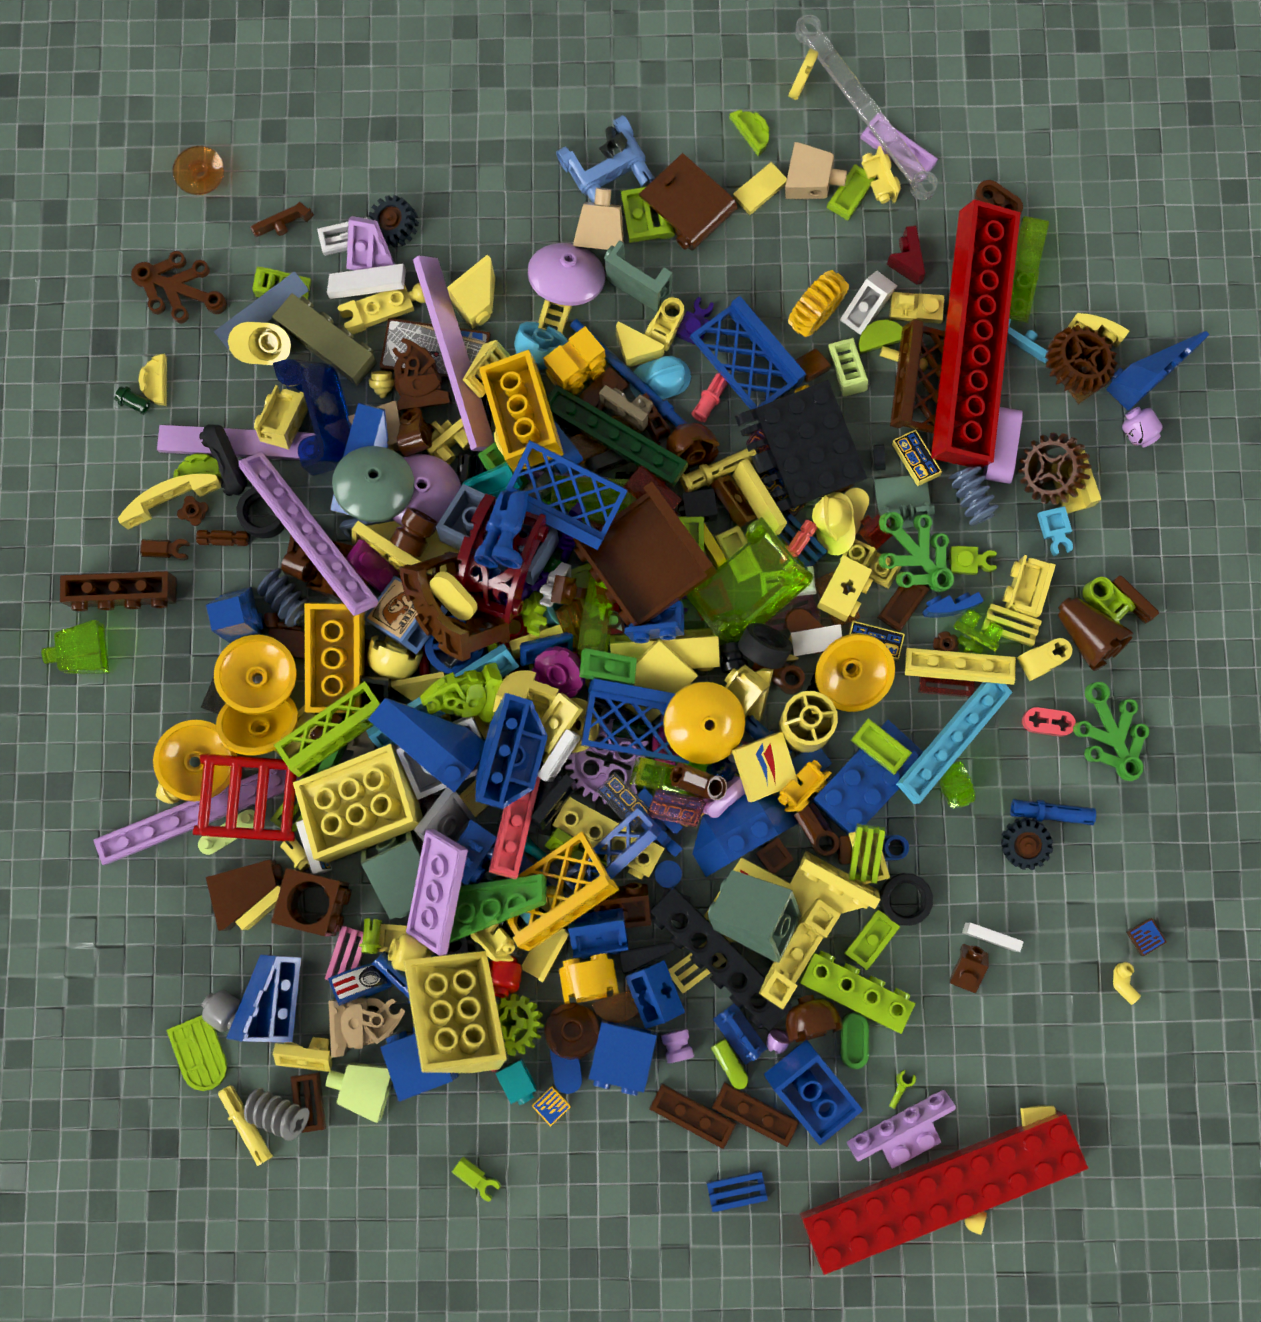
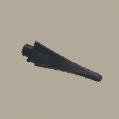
(603, 707)

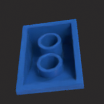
(813, 1092)

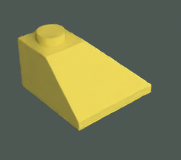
(474, 293)

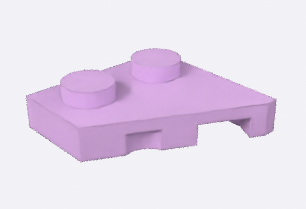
(366, 245)

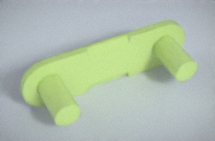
(210, 845)

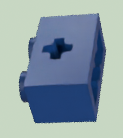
(655, 994)

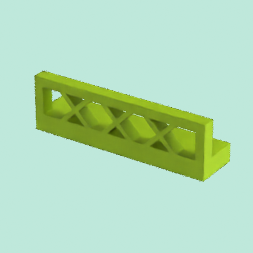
(330, 740)

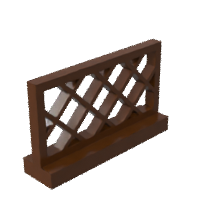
(908, 373)

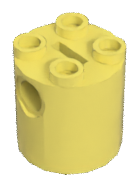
(808, 721)

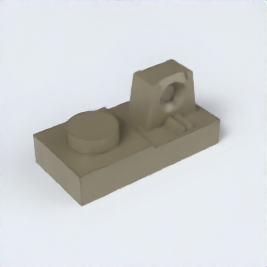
(633, 412)

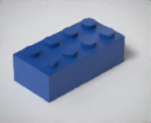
(863, 785)

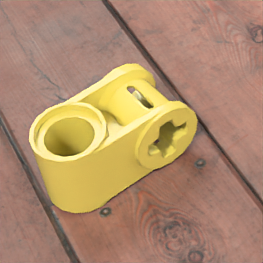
(663, 327)
(1041, 659)

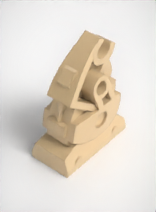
(358, 1025)

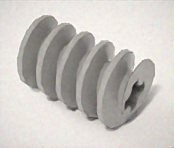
(275, 1115)

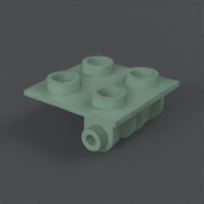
(903, 497)

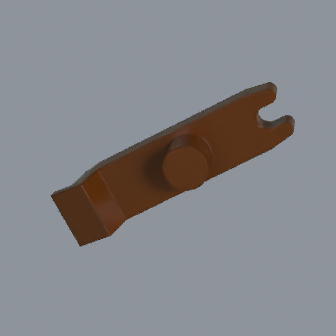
(280, 219)

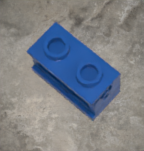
(598, 933)

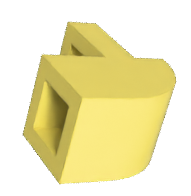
(523, 685)

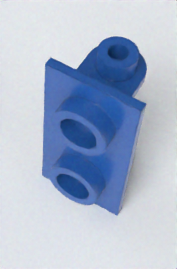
(740, 1034)

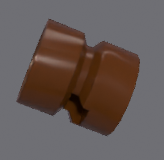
(413, 533)

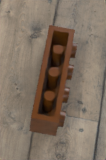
(118, 589)

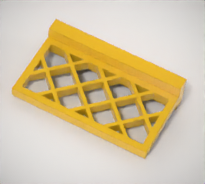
(571, 907)

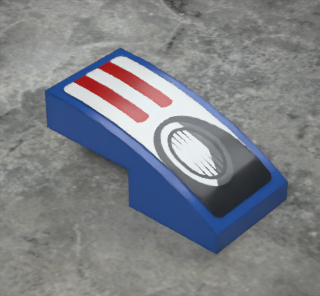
(358, 982)

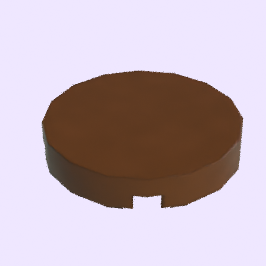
(572, 1031)

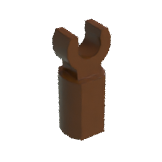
(163, 548)

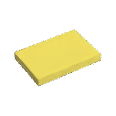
(663, 671)

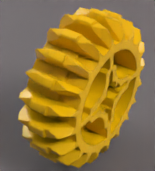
(818, 303)

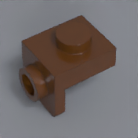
(970, 968)

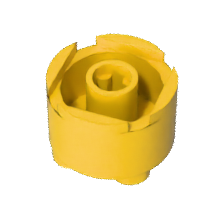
(588, 979)

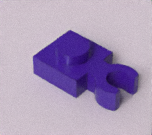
(693, 321)

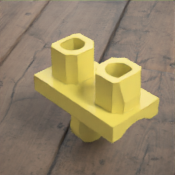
(445, 437)

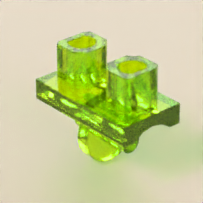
(989, 638)

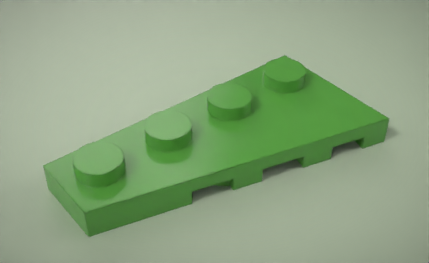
(496, 901)

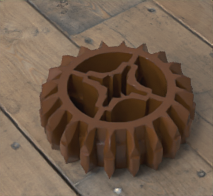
(1090, 353)
(1068, 483)

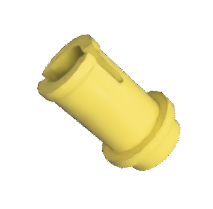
(296, 854)

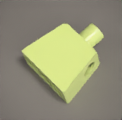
(362, 1089)

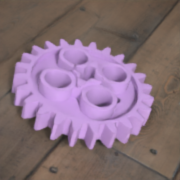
(591, 783)

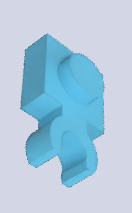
(1056, 525)

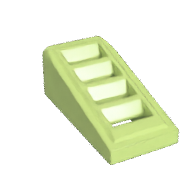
(853, 382)

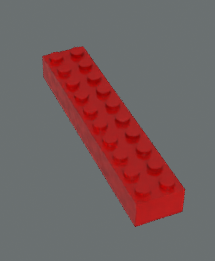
(976, 335)
(942, 1192)

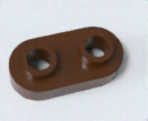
(999, 196)

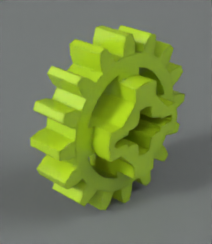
(525, 1031)

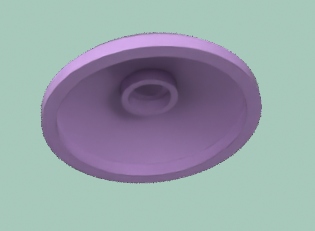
(566, 274)
(440, 490)

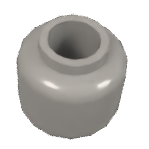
(220, 1010)

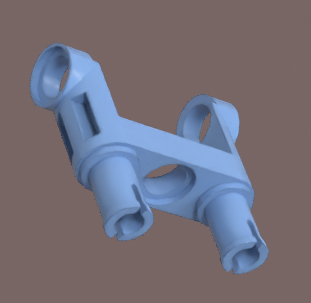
(628, 160)

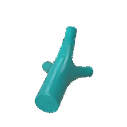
(534, 850)

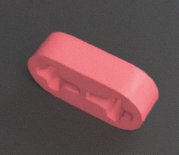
(1048, 715)

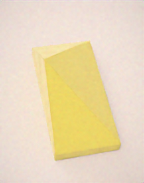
(416, 686)

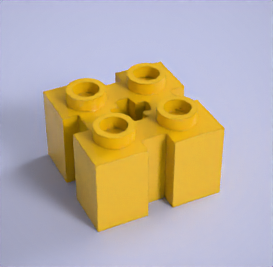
(576, 361)

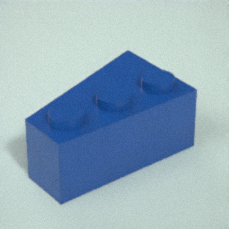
(235, 615)
(268, 1002)

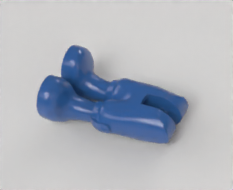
(505, 522)

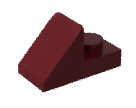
(910, 261)

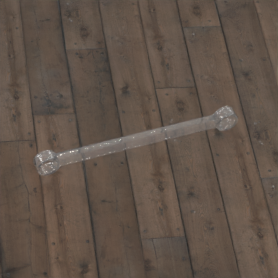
(866, 107)

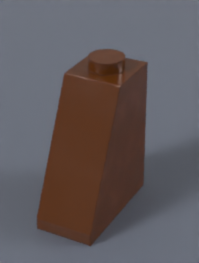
(240, 889)

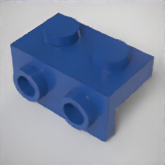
(664, 626)

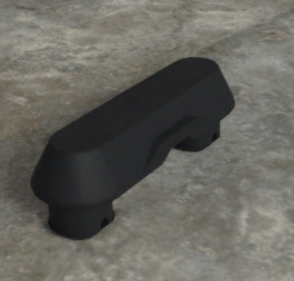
(217, 441)

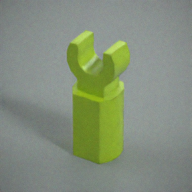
(474, 1177)

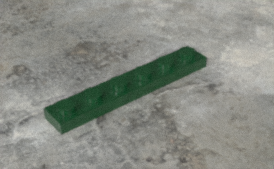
(616, 436)

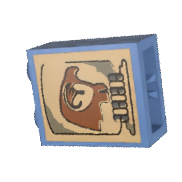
(396, 617)

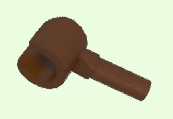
(271, 620)

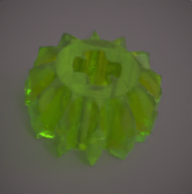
(957, 786)

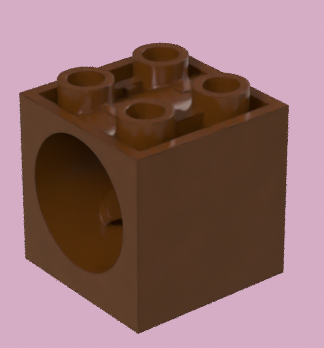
(287, 910)

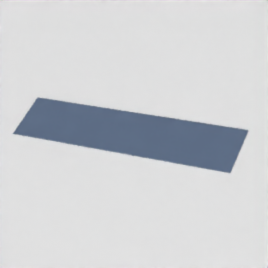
(265, 306)

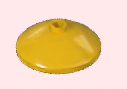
(247, 659)
(867, 679)
(687, 717)
(256, 732)
(176, 749)

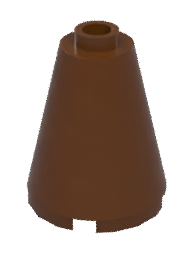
(1093, 632)

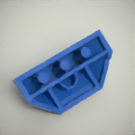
(510, 753)
(739, 831)

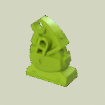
(465, 694)

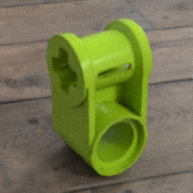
(1111, 599)

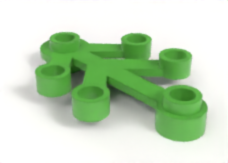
(918, 553)
(1115, 734)

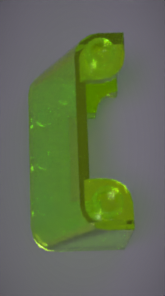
(751, 584)

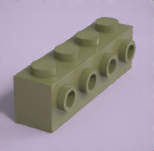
(324, 339)

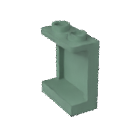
(635, 282)

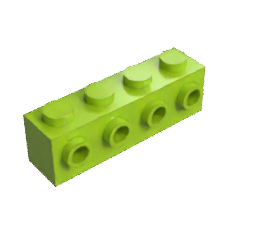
(857, 992)

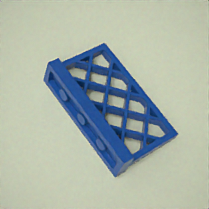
(761, 338)
(560, 519)
(636, 697)

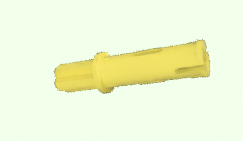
(247, 1131)

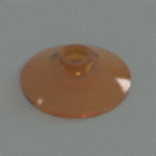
(197, 160)

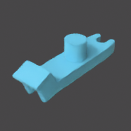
(1027, 343)

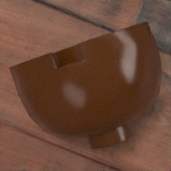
(693, 444)
(811, 1019)

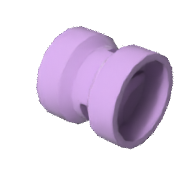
(677, 1046)

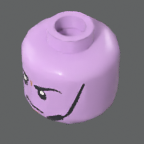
(1142, 426)

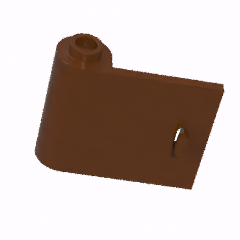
(690, 203)

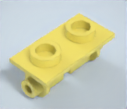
(880, 166)
(497, 945)

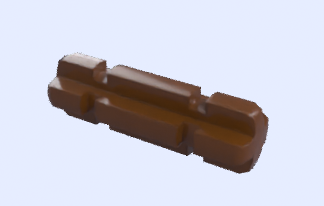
(222, 537)

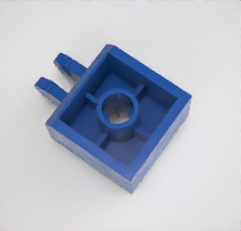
(480, 850)

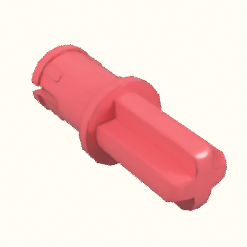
(709, 398)

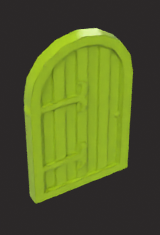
(198, 1054)

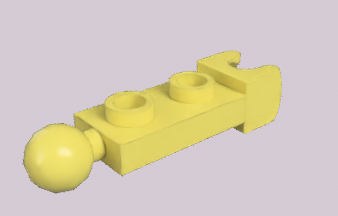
(379, 308)

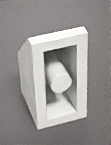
(868, 302)

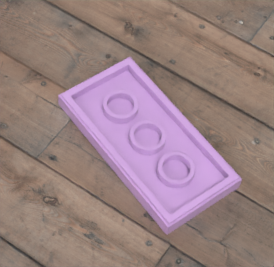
(436, 891)

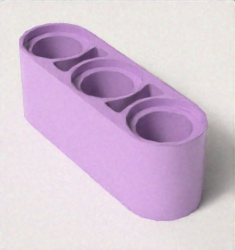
(1006, 446)

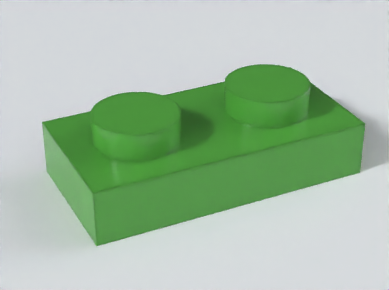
(607, 666)

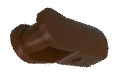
(662, 429)

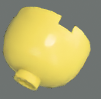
(392, 659)

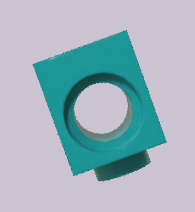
(517, 1082)

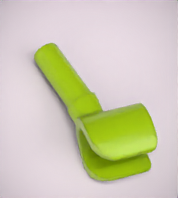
(901, 1088)

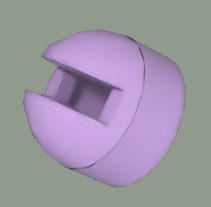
(777, 1041)

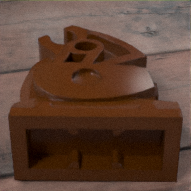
(421, 382)

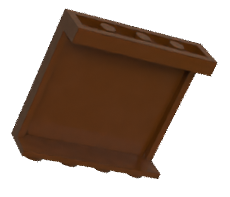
(646, 559)

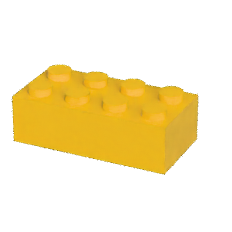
(520, 408)
(332, 654)

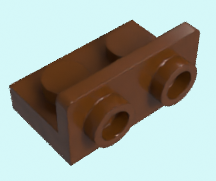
(633, 900)

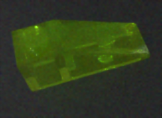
(596, 619)

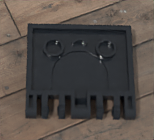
(805, 444)

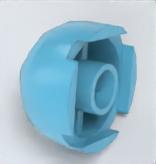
(538, 341)

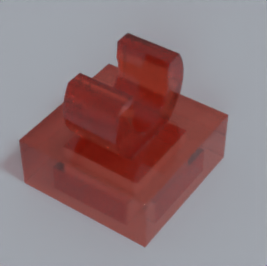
(872, 533)

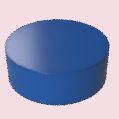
(668, 874)

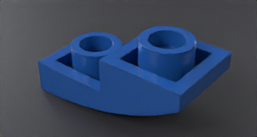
(946, 607)

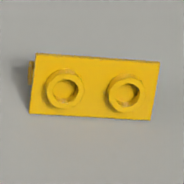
(797, 795)

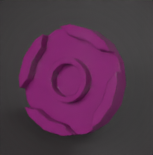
(560, 670)

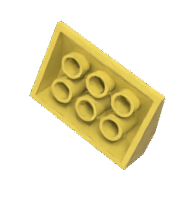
(357, 804)
(455, 1013)

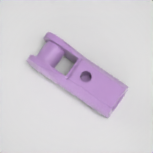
(734, 792)

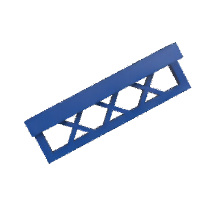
(624, 856)

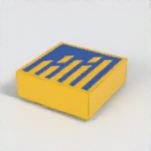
(551, 1106)

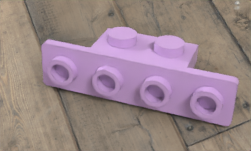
(905, 1133)

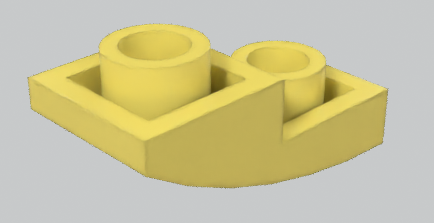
(1114, 332)
(869, 557)

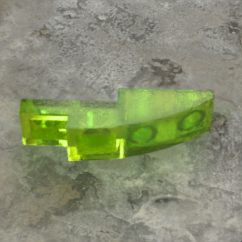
(1027, 262)

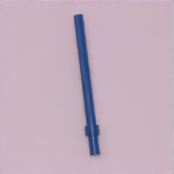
(664, 407)

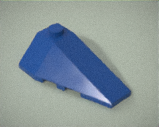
(1142, 376)
(367, 429)
(436, 744)

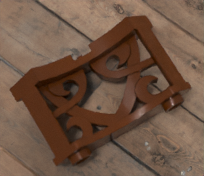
(453, 635)

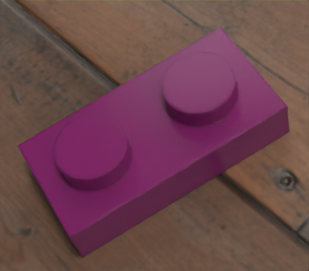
(371, 565)

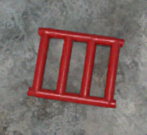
(230, 829)

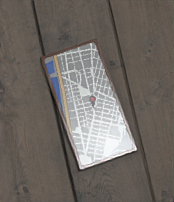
(425, 336)

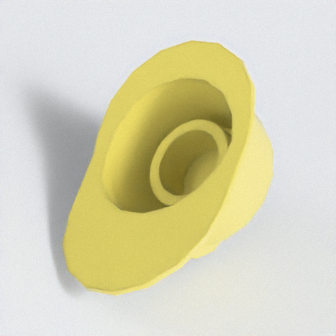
(259, 343)
(835, 523)

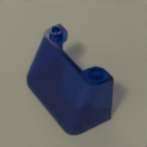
(326, 409)

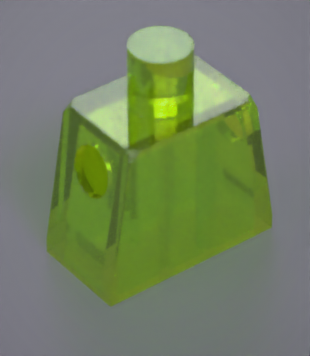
(79, 649)

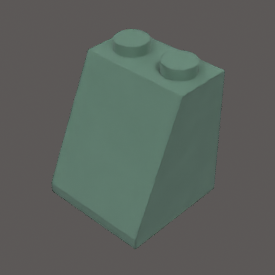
(393, 872)
(755, 914)

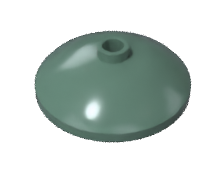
(377, 497)

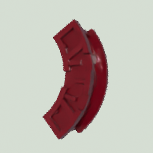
(498, 583)

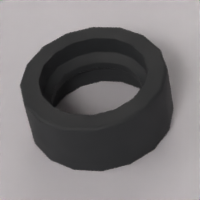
(242, 508)
(765, 645)
(920, 884)

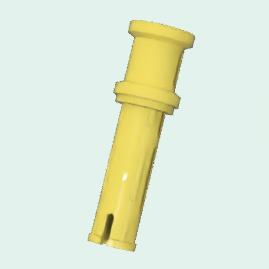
(705, 474)

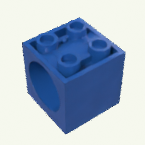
(622, 1057)
(405, 1068)

